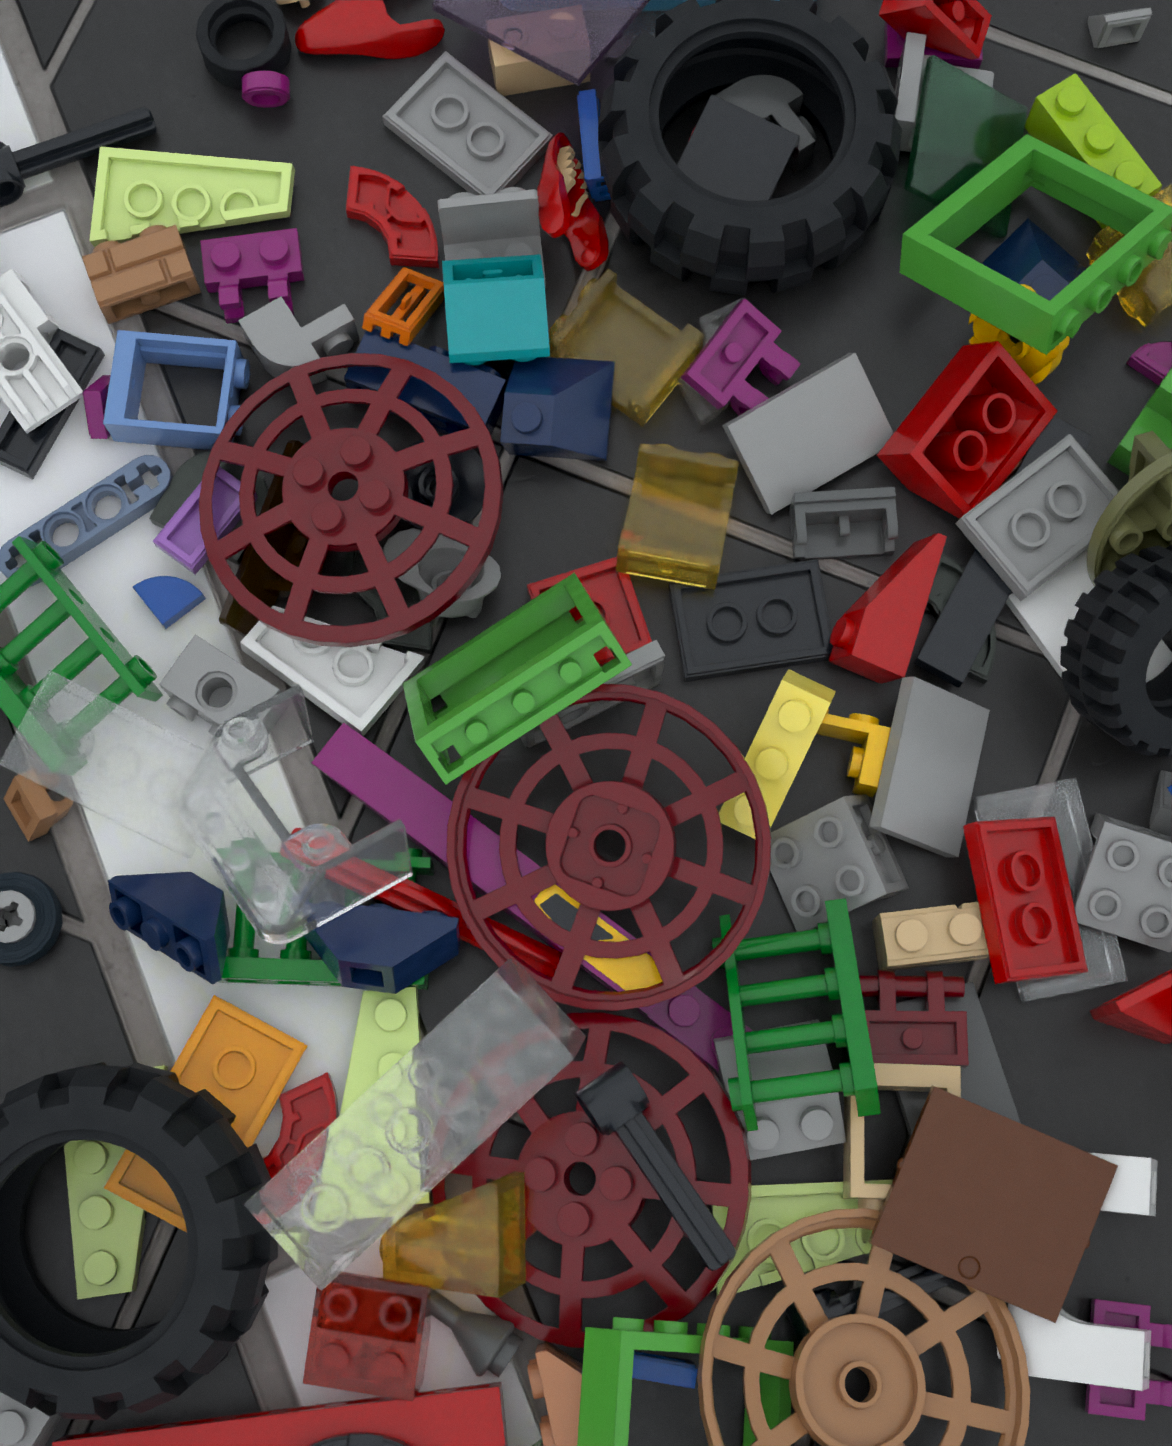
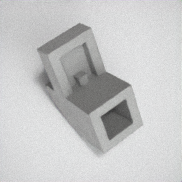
(284, 344)

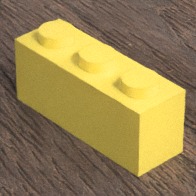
(780, 747)

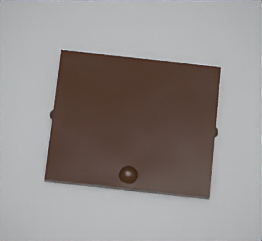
(993, 1204)

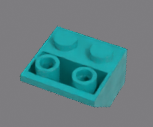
(495, 309)

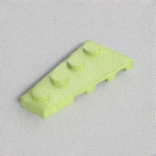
(185, 191)
(383, 1035)
(783, 1204)
(103, 1225)

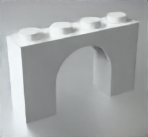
(1087, 1350)

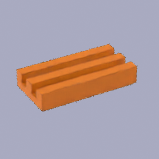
(395, 323)

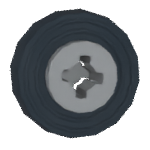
(35, 923)

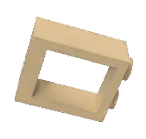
(894, 1078)

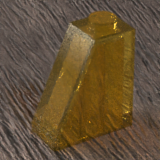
(463, 1242)

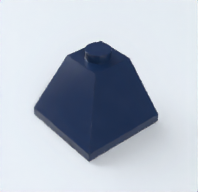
(1034, 260)
(558, 408)

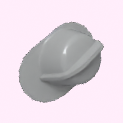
(436, 568)

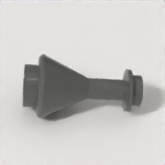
(482, 1337)

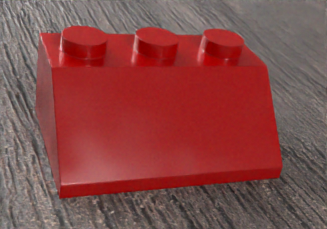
(968, 429)

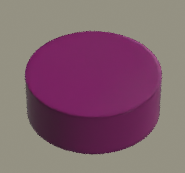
(265, 89)

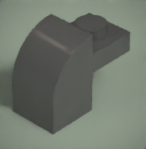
(778, 103)

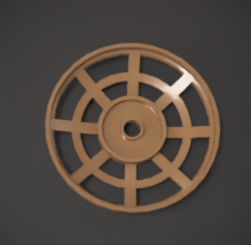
(861, 1342)

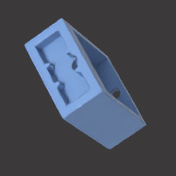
(127, 377)

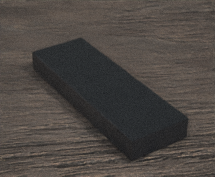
(27, 451)

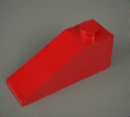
(883, 624)

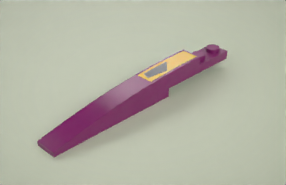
(400, 794)

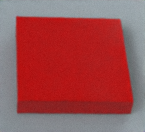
(614, 599)

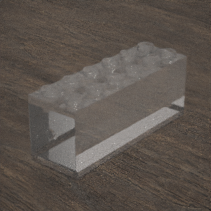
(416, 1123)

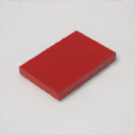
(1025, 899)

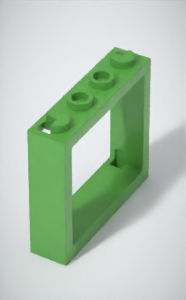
(933, 261)
(511, 678)
(609, 1373)

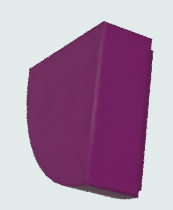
(1152, 360)
(95, 404)

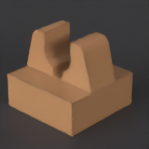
(33, 807)

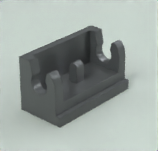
(843, 523)

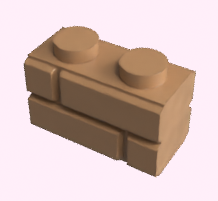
(141, 273)

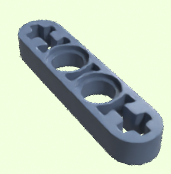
(82, 512)

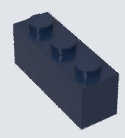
(478, 384)

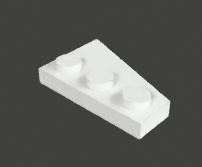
(343, 681)

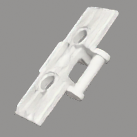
(44, 383)

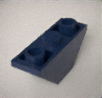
(175, 916)
(385, 946)

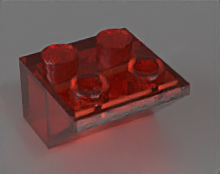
(369, 1336)

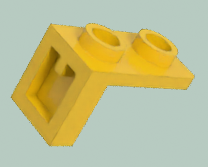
(865, 761)

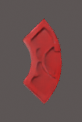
(394, 214)
(305, 1115)

